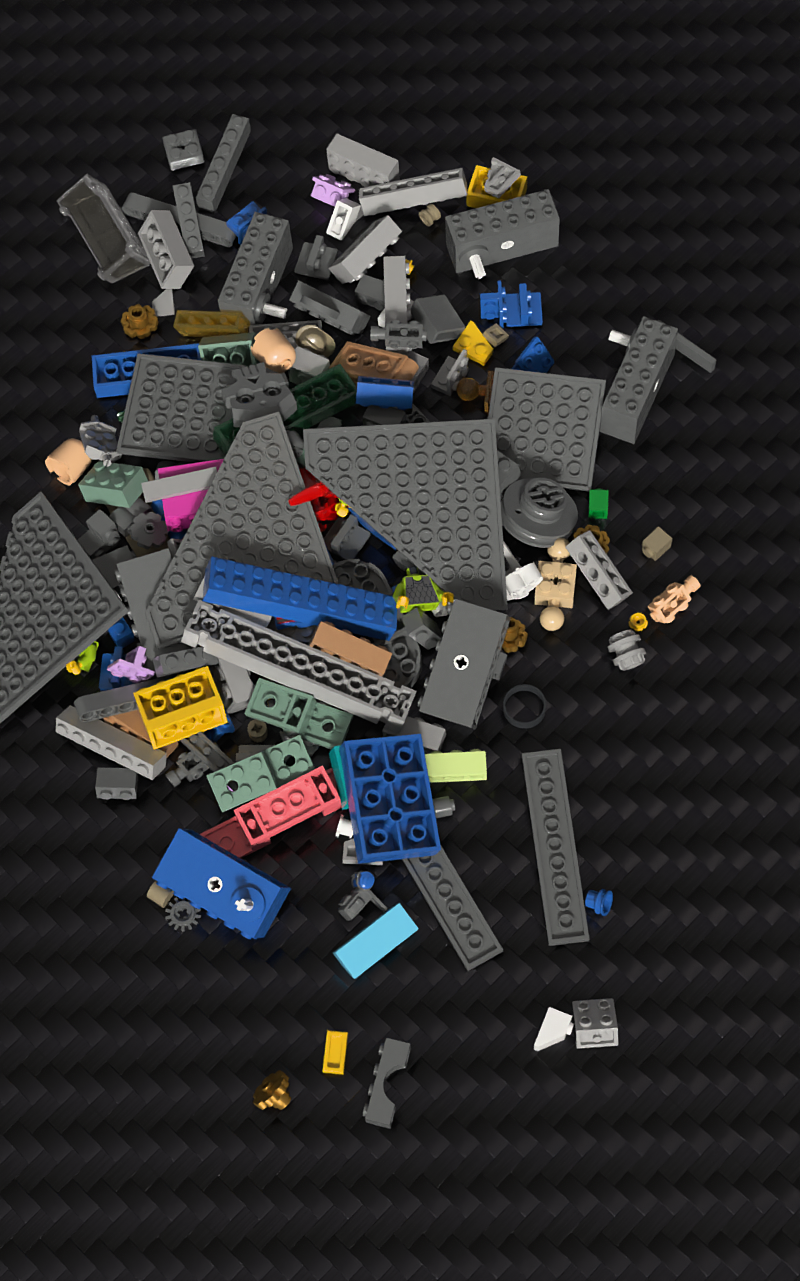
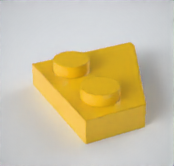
(475, 343)

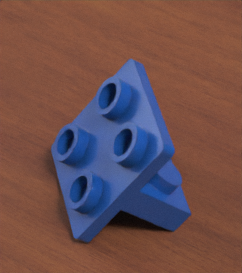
(240, 222)
(494, 305)
(523, 308)
(534, 358)
(107, 680)

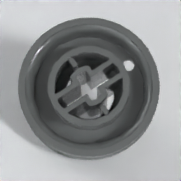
(538, 512)

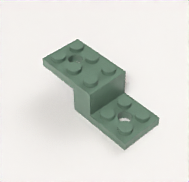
(298, 714)
(260, 773)

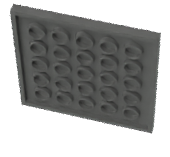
(175, 409)
(548, 424)

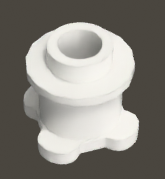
(344, 827)

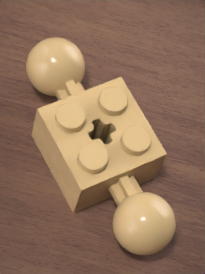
(555, 595)

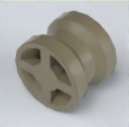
(429, 214)
(259, 734)

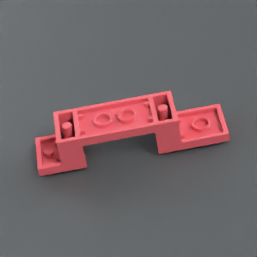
(276, 812)

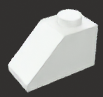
(343, 218)
(553, 1029)

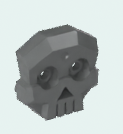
(256, 386)

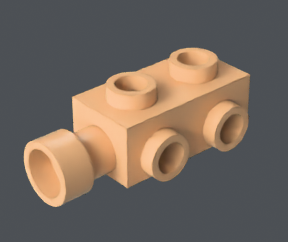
(672, 600)

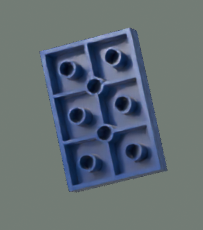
(389, 798)

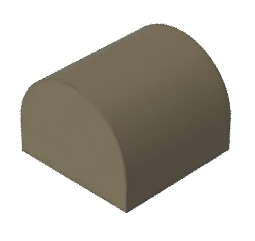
(159, 895)

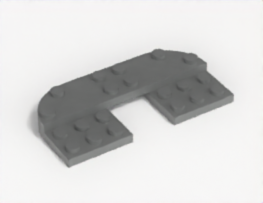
(406, 656)

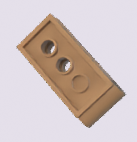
(374, 362)

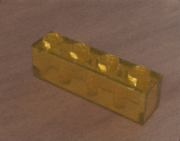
(210, 323)

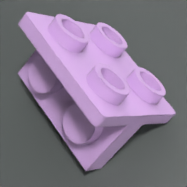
(330, 190)
(132, 667)

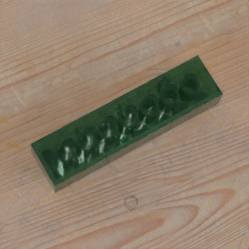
(315, 402)

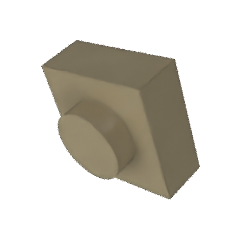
(495, 335)

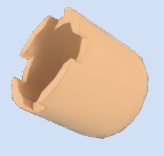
(273, 350)
(68, 461)

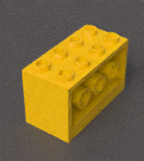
(180, 707)

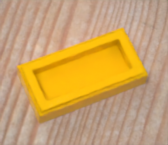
(335, 1052)

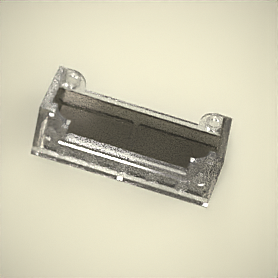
(104, 229)

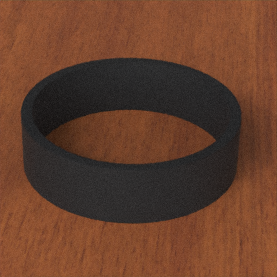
(524, 687)

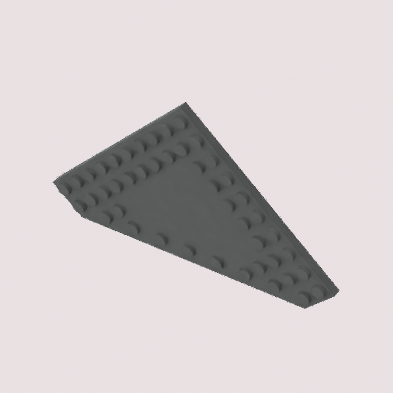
(427, 494)
(244, 522)
(49, 602)

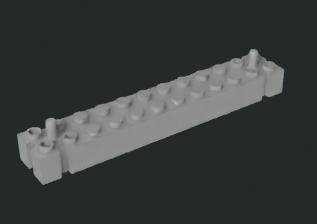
(298, 666)

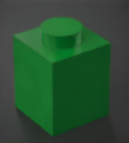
(598, 503)

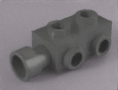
(400, 335)
(185, 762)

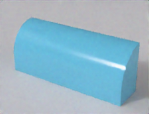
(375, 940)

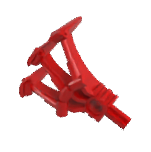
(312, 493)

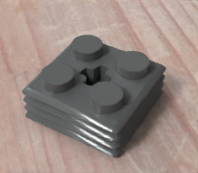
(183, 149)

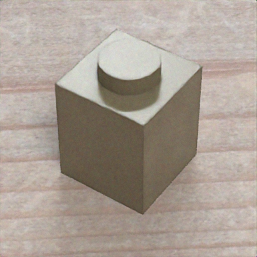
(656, 544)

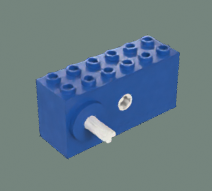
(221, 883)

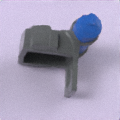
(359, 896)

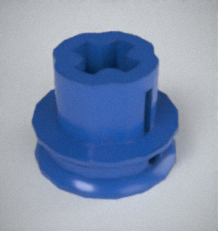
(599, 901)

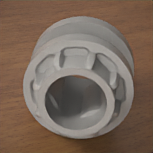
(627, 650)

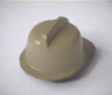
(315, 340)

